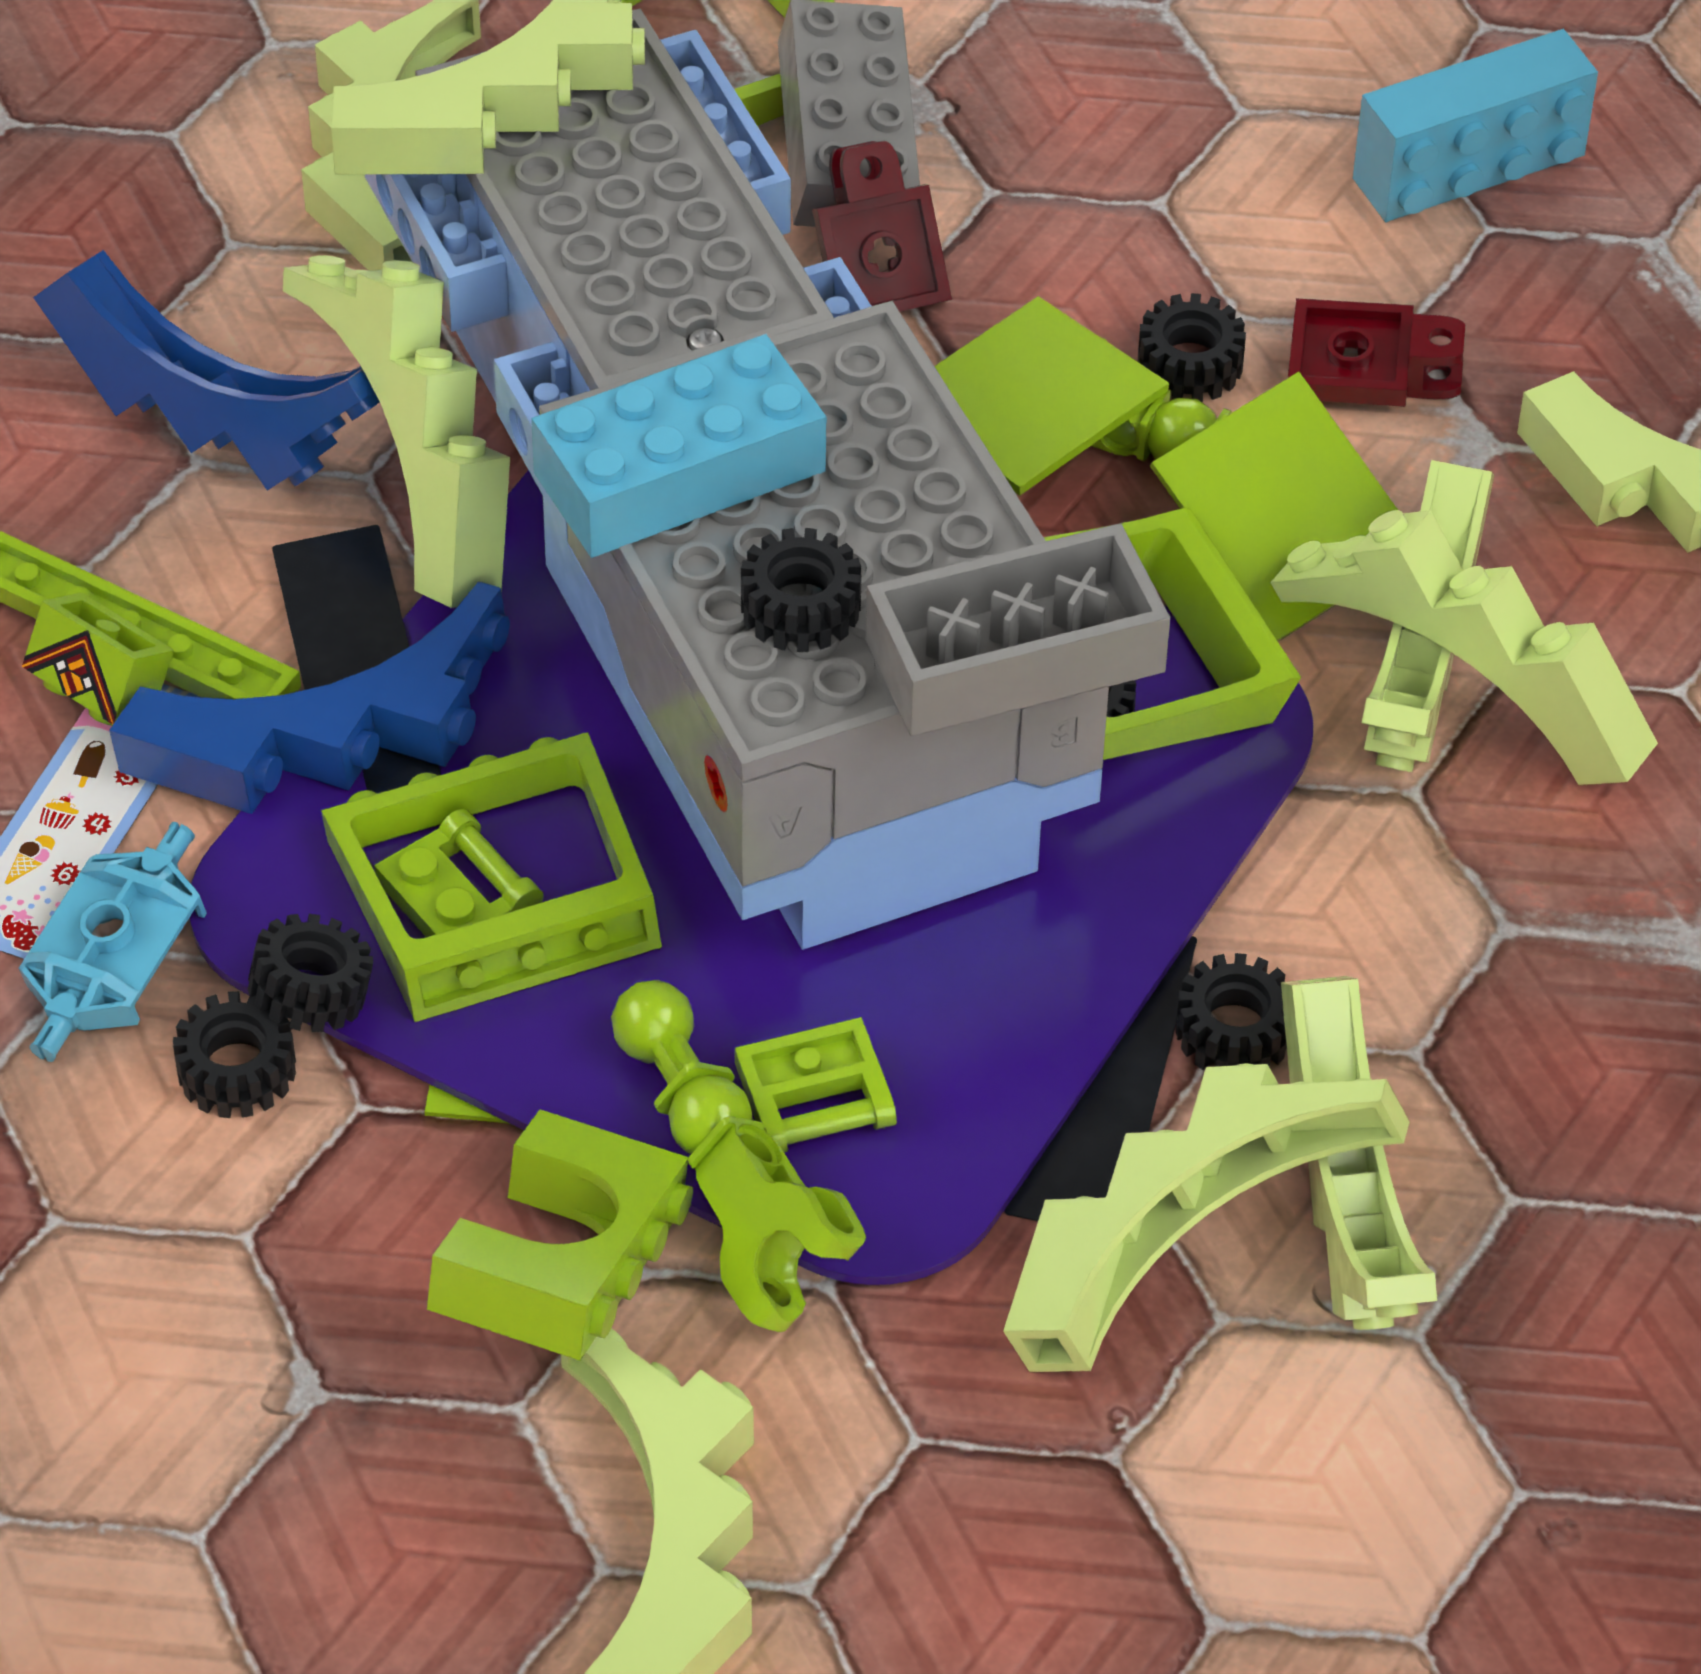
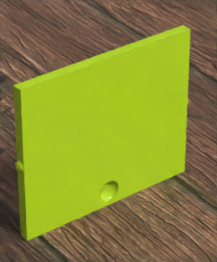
(1044, 390)
(1271, 483)

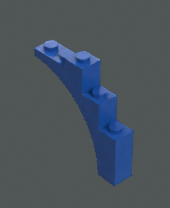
(147, 360)
(326, 733)

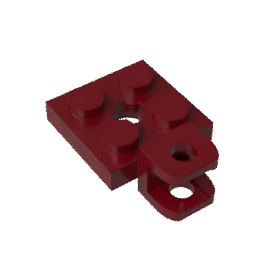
(886, 209)
(1390, 348)

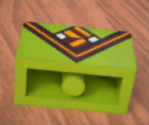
(94, 655)

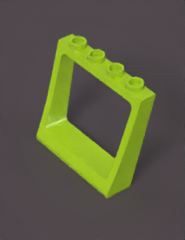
(1223, 629)
(518, 946)

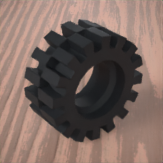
(1195, 324)
(802, 562)
(1226, 986)
(307, 997)
(238, 1084)

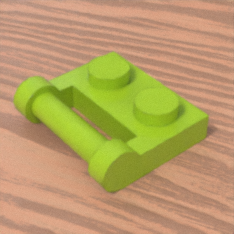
(437, 892)
(811, 1068)

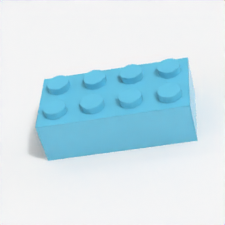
(1474, 125)
(678, 445)

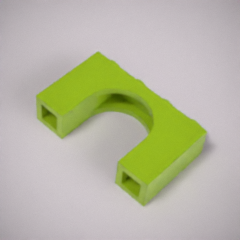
(567, 1291)

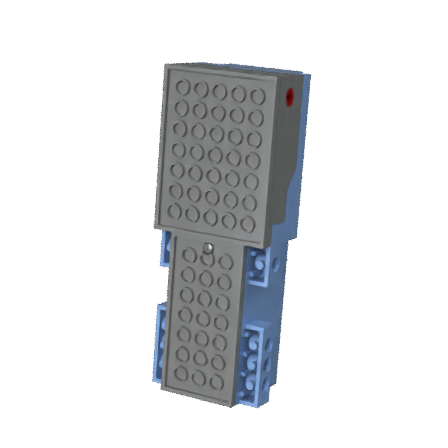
(655, 243)

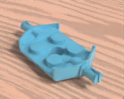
(95, 979)

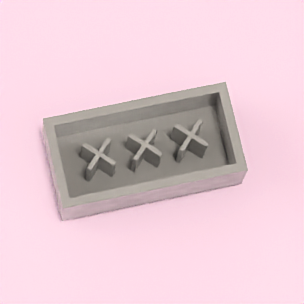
(841, 88)
(1016, 629)

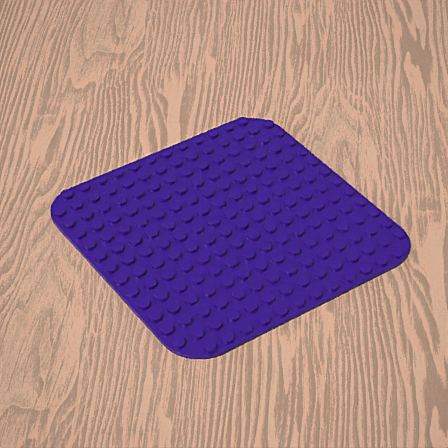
(975, 1007)

